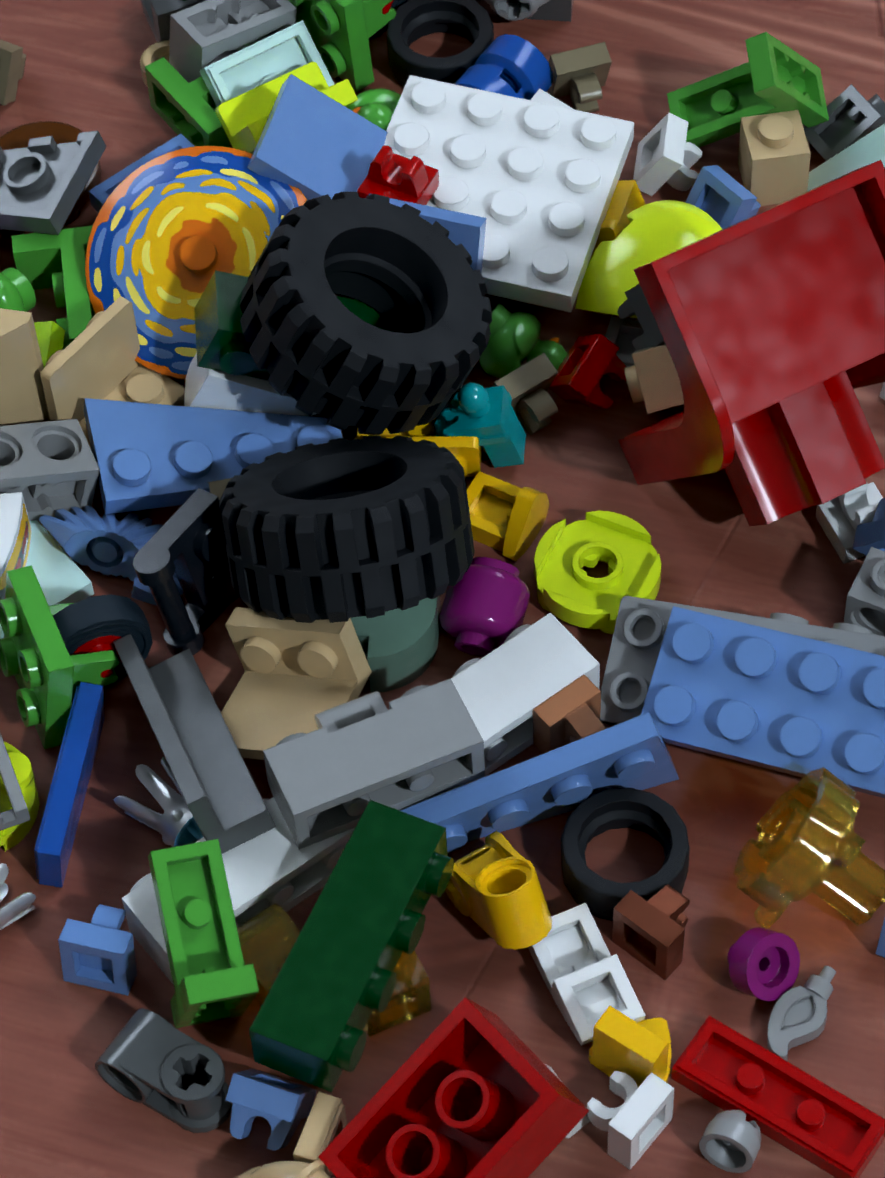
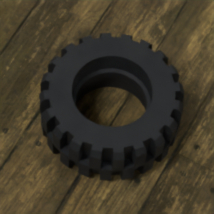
(336, 359)
(347, 528)

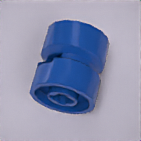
(509, 68)

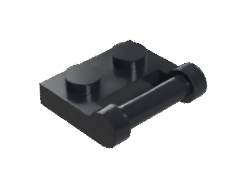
(196, 551)

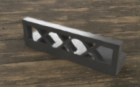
(197, 746)

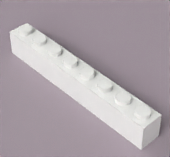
(500, 700)

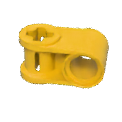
(501, 894)

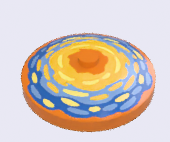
(169, 234)

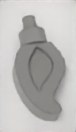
(800, 1014)

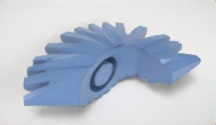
(104, 542)

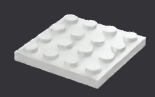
(526, 168)

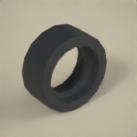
(428, 17)
(619, 810)

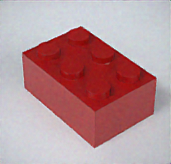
(459, 1109)

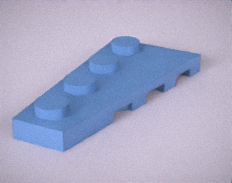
(167, 452)
(552, 783)

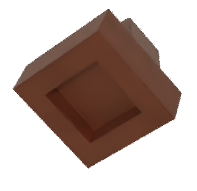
(652, 929)

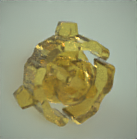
(810, 848)

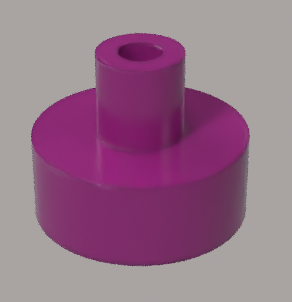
(763, 963)

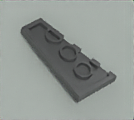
(45, 181)

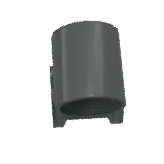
(167, 1072)

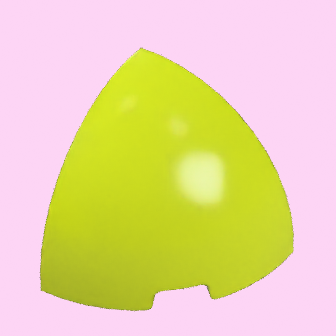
(652, 233)

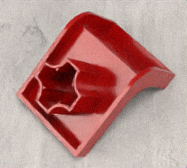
(768, 347)

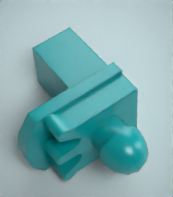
(489, 417)

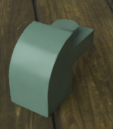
(399, 643)

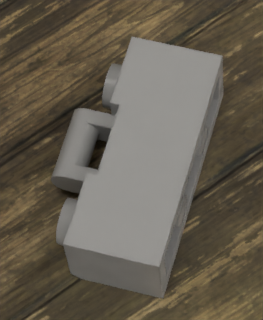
(375, 755)

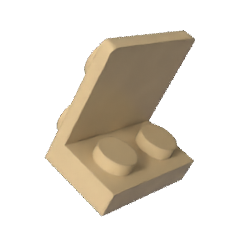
(104, 367)
(289, 676)

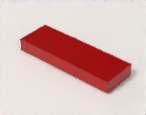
(781, 1099)

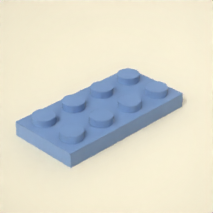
(770, 699)

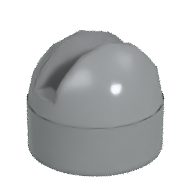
(731, 1141)

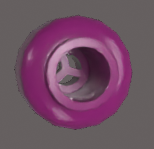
(484, 606)

